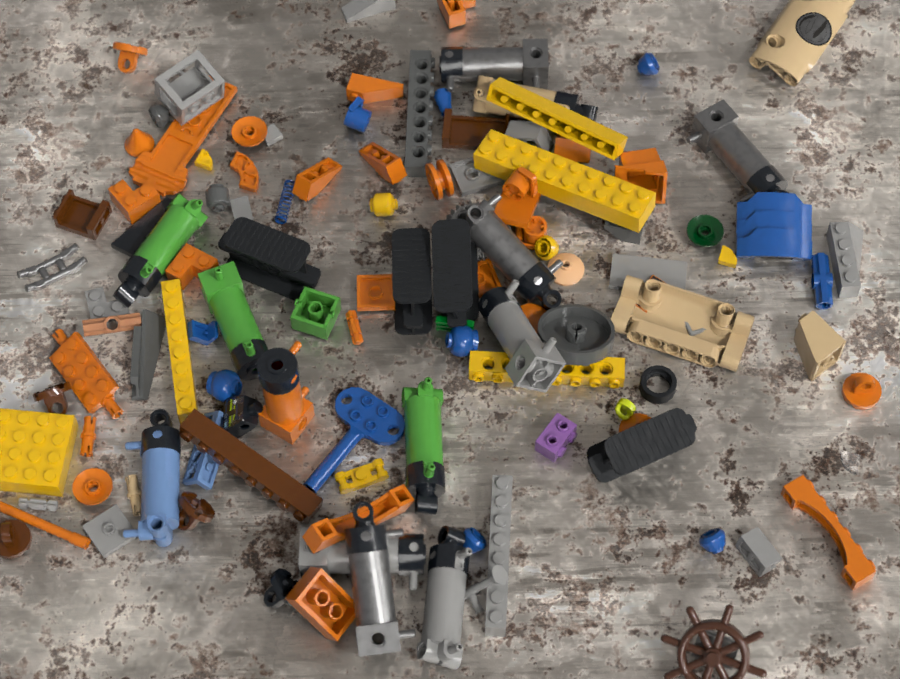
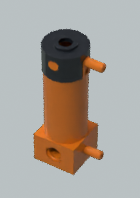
(285, 408)

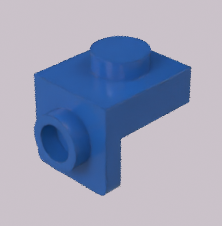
(202, 332)

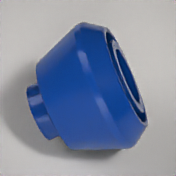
(648, 65)
(474, 540)
(713, 540)

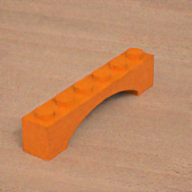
(331, 531)
(856, 567)

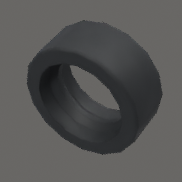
(660, 371)

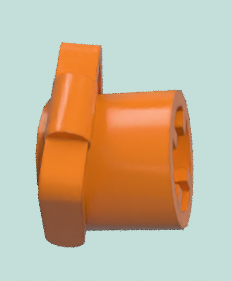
(520, 183)
(535, 230)

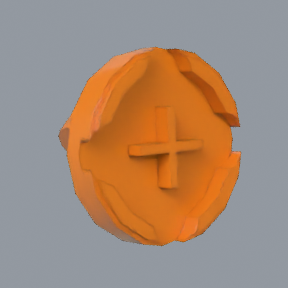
(130, 53)
(861, 391)

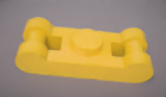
(361, 476)

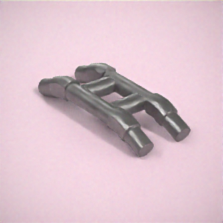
(58, 260)

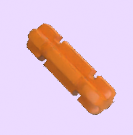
(354, 327)

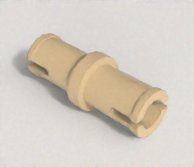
(134, 494)

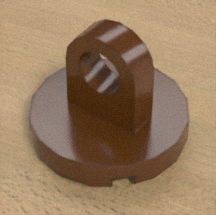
(53, 395)
(196, 510)
(14, 539)

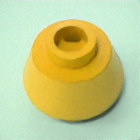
(546, 248)

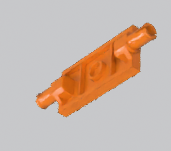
(85, 373)

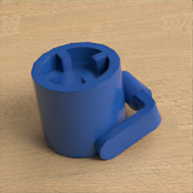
(357, 116)

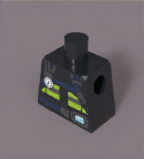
(240, 415)

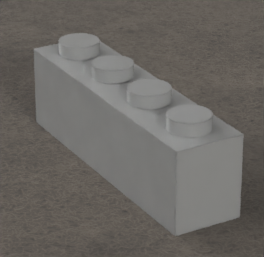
(845, 254)

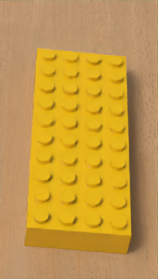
(35, 451)

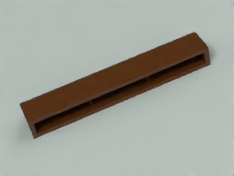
(250, 466)

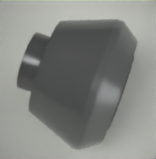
(159, 115)

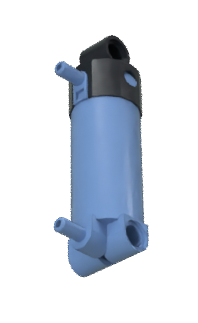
(160, 480)

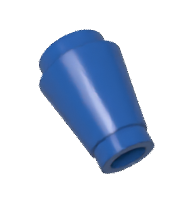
(443, 99)

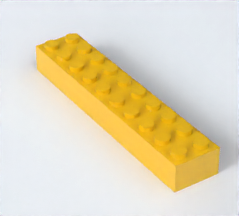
(567, 180)

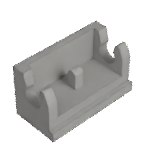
(758, 551)

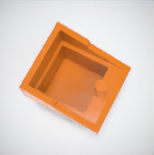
(645, 170)

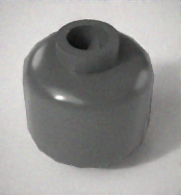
(217, 197)

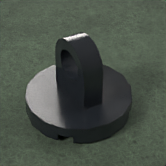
(281, 585)

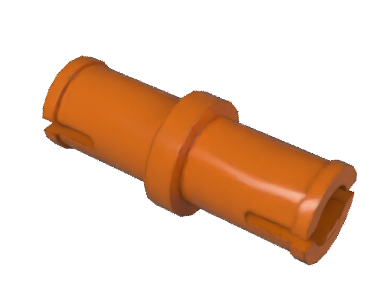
(88, 436)

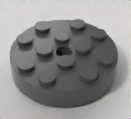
(591, 327)

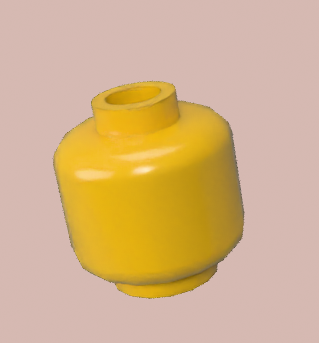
(383, 204)

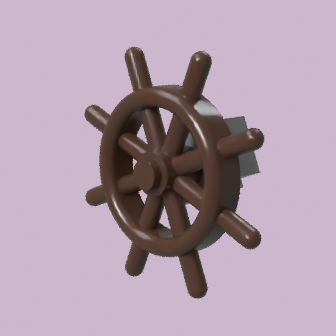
(713, 648)

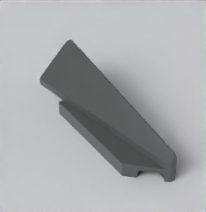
(145, 353)

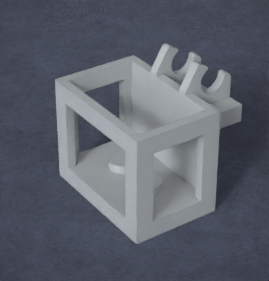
(192, 90)

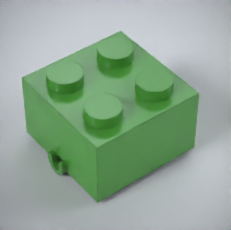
(315, 313)

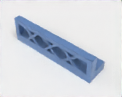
(204, 467)

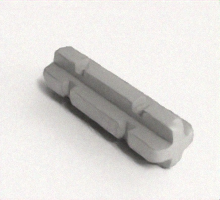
(38, 503)

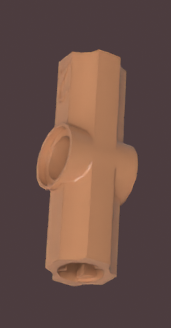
(99, 325)

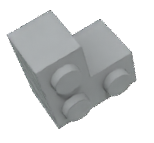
(530, 133)

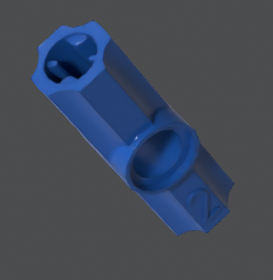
(822, 281)

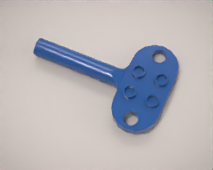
(366, 418)

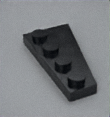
(137, 233)

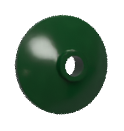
(708, 225)

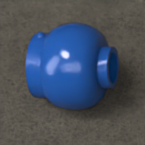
(462, 340)
(224, 384)

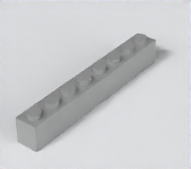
(498, 554)

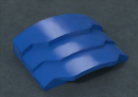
(774, 227)

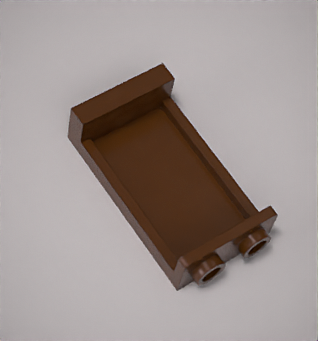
(469, 131)

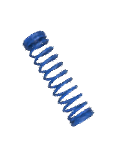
(282, 217)

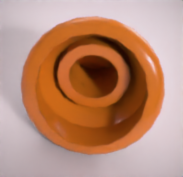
(138, 143)

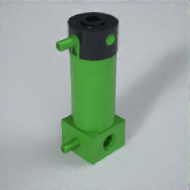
(227, 301)

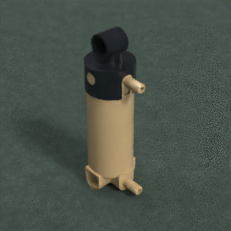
(565, 99)

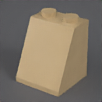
(817, 344)

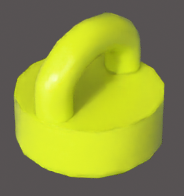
(625, 407)

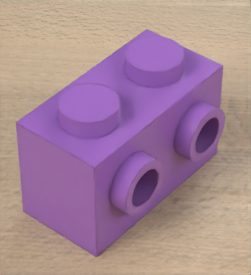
(556, 437)

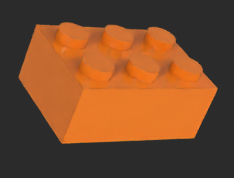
(323, 603)

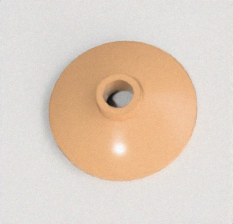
(568, 275)

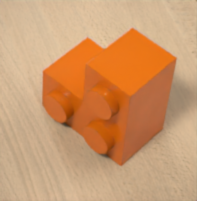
(454, 11)
(134, 203)
(188, 264)

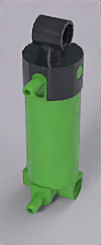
(159, 249)
(424, 445)

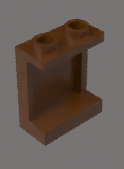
(81, 215)

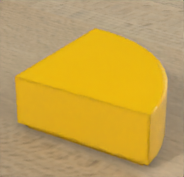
(204, 160)
(727, 257)

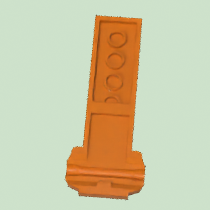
(168, 160)

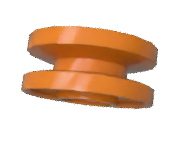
(439, 179)

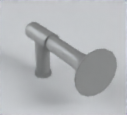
(498, 575)

